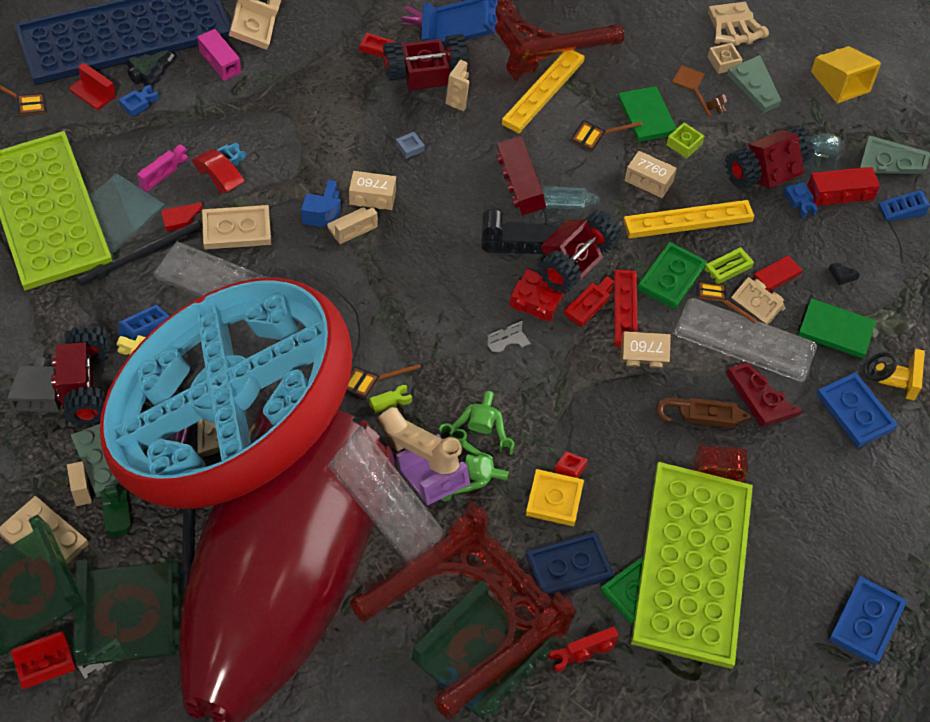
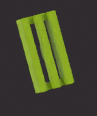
(732, 268)

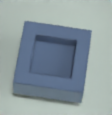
(410, 145)

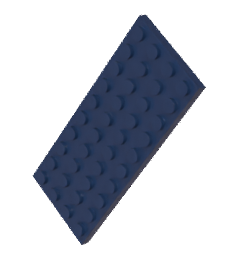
(114, 33)

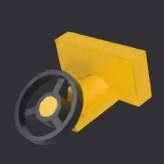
(899, 376)

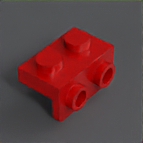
(43, 660)

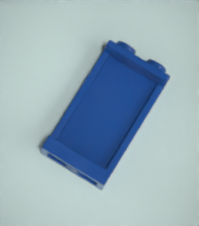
(465, 17)

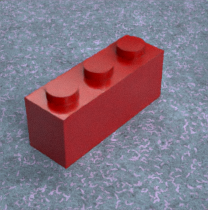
(843, 186)

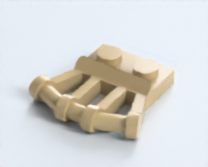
(732, 16)

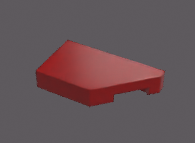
(180, 216)

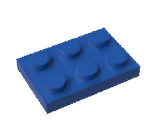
(857, 410)
(868, 620)

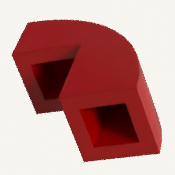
(219, 169)

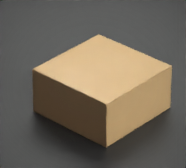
(724, 57)
(79, 483)

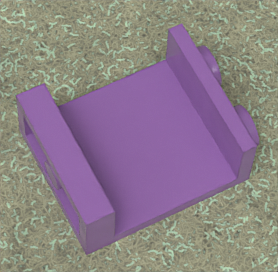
(428, 483)

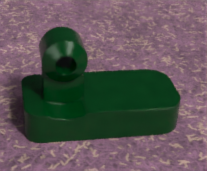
(116, 510)

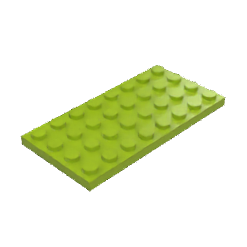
(48, 212)
(693, 566)

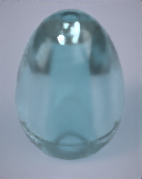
(826, 144)

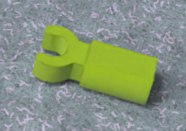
(389, 399)

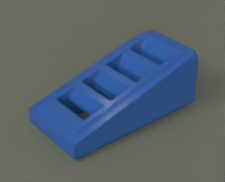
(917, 201)
(128, 326)

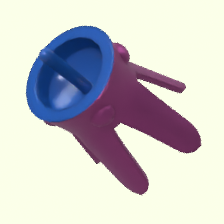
(414, 20)

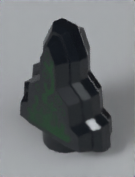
(148, 67)

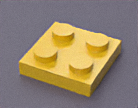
(554, 497)

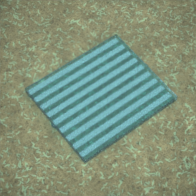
(122, 210)

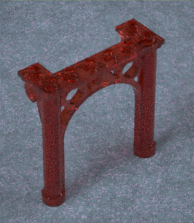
(528, 50)
(470, 537)

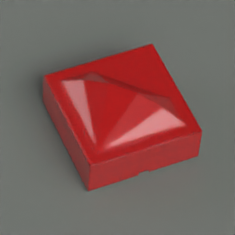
(571, 465)

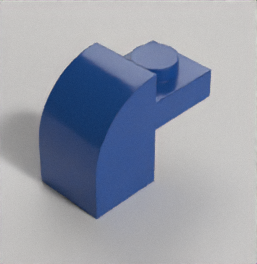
(322, 209)

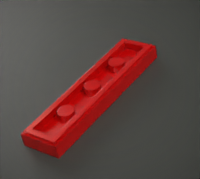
(624, 303)

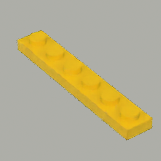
(542, 90)
(688, 219)

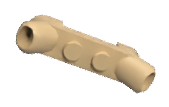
(401, 434)

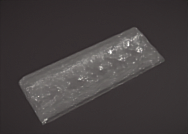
(199, 271)
(746, 340)
(386, 496)

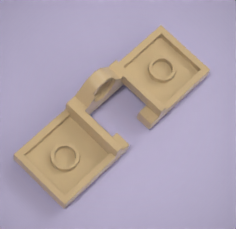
(254, 21)

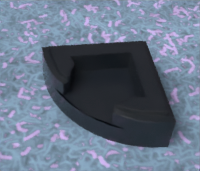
(843, 274)

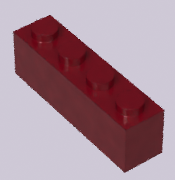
(521, 175)

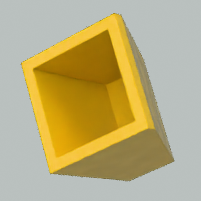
(845, 73)

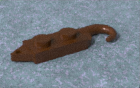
(705, 411)

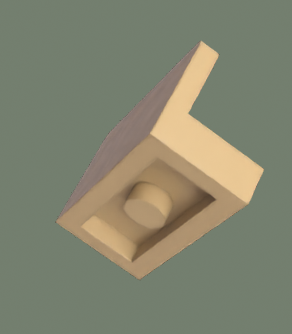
(353, 224)

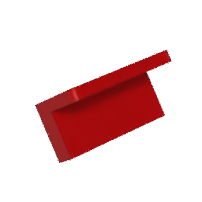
(93, 87)

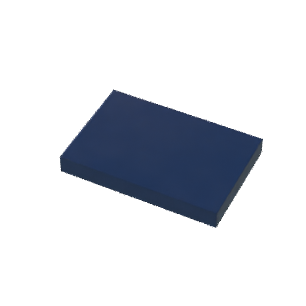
(569, 564)

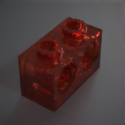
(722, 462)

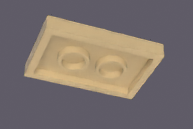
(236, 227)
(67, 537)

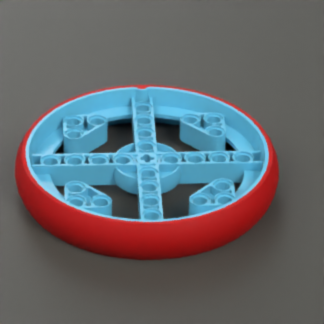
(223, 391)

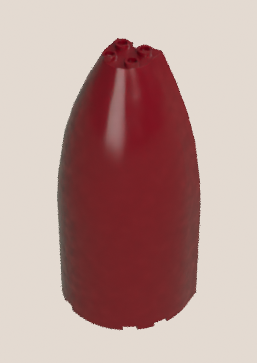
(269, 579)

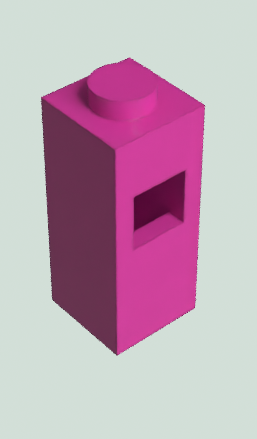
(219, 54)

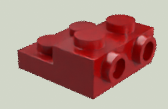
(534, 297)

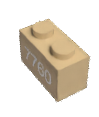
(650, 174)
(372, 190)
(645, 349)

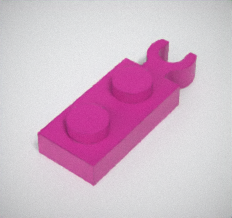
(161, 168)

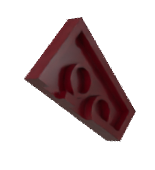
(761, 398)

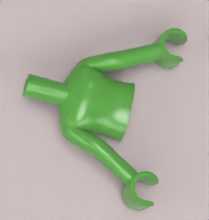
(481, 420)
(479, 466)

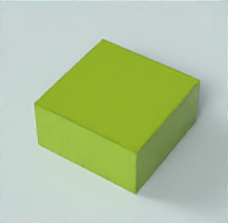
(685, 140)

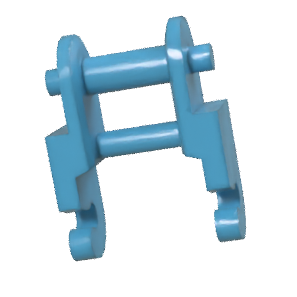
(228, 150)

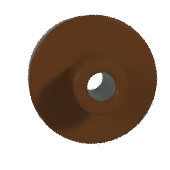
(718, 103)

